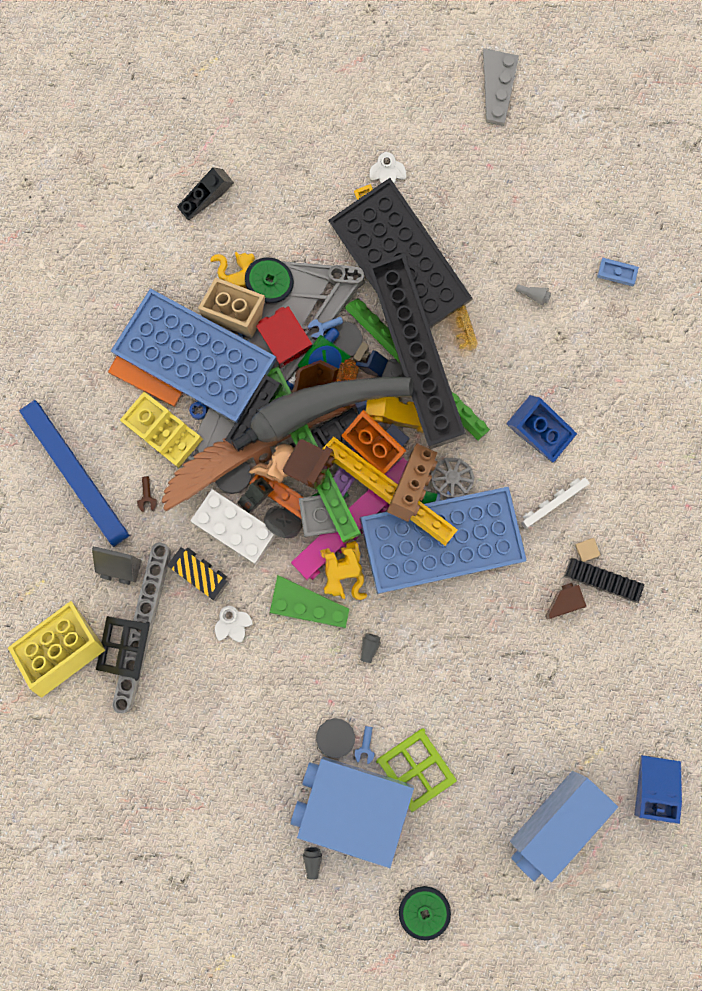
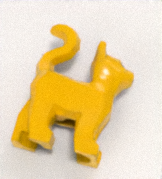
(237, 278)
(342, 569)

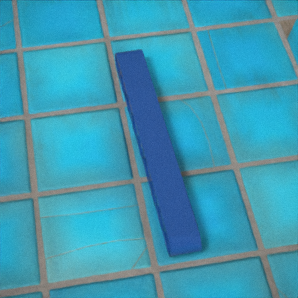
(74, 473)

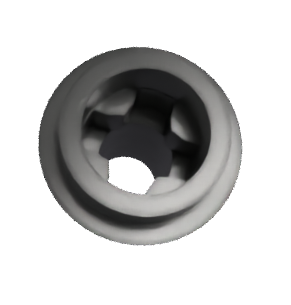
(370, 645)
(312, 861)

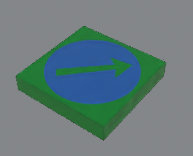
(325, 351)

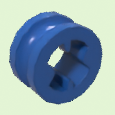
(198, 405)

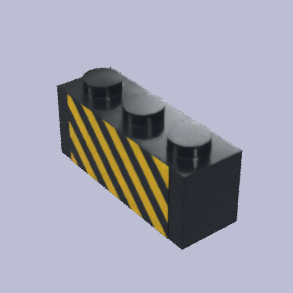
(198, 573)

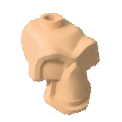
(274, 468)

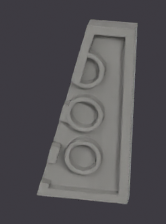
(498, 84)

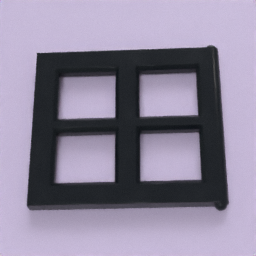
(123, 647)

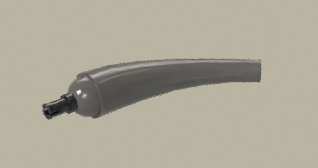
(301, 407)

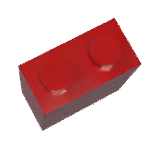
(284, 336)

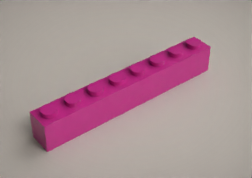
(369, 503)

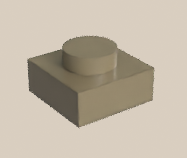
(362, 353)

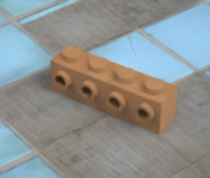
(412, 482)

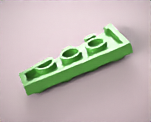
(301, 603)

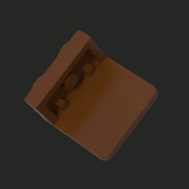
(314, 375)
(309, 463)

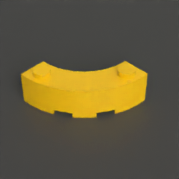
(391, 411)

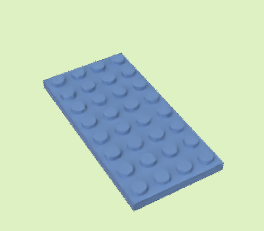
(193, 355)
(409, 556)

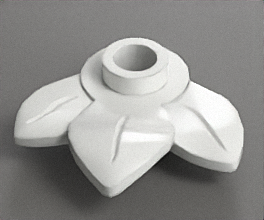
(383, 172)
(233, 627)

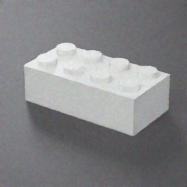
(233, 527)

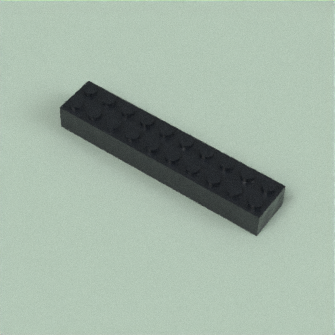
(417, 351)

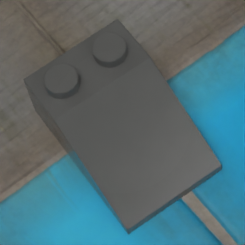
(115, 565)

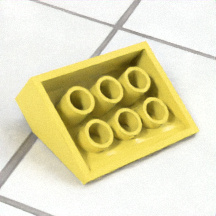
(55, 649)

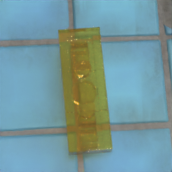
(463, 322)

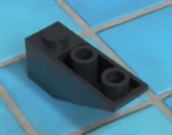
(207, 191)

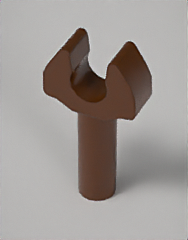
(146, 495)

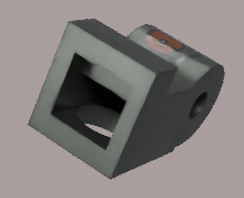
(255, 495)

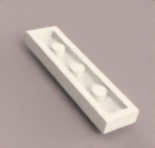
(560, 497)

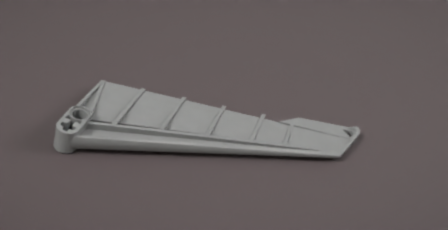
(307, 289)

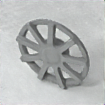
(452, 477)

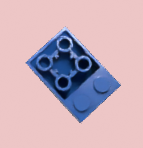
(659, 790)

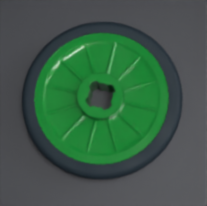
(275, 270)
(429, 926)

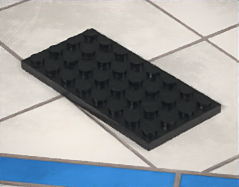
(385, 227)

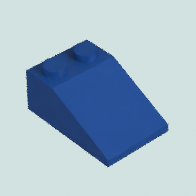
(541, 428)

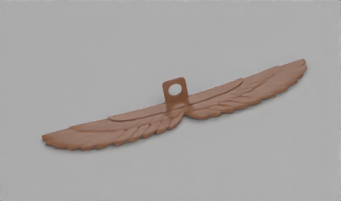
(217, 462)

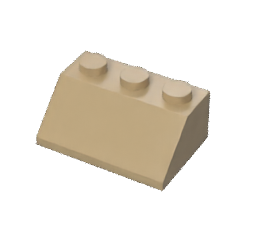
(232, 307)

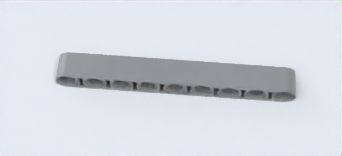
(140, 616)

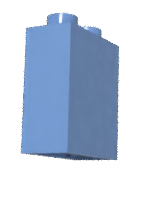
(353, 811)
(561, 827)

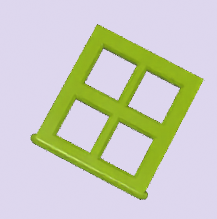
(417, 769)

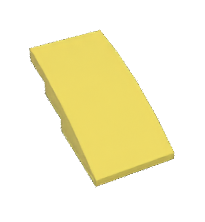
(161, 429)

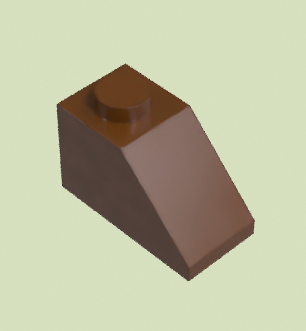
(566, 601)

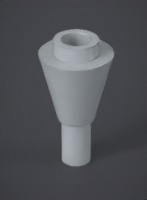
(538, 294)

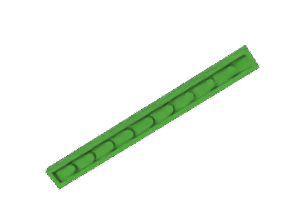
(382, 334)
(328, 489)

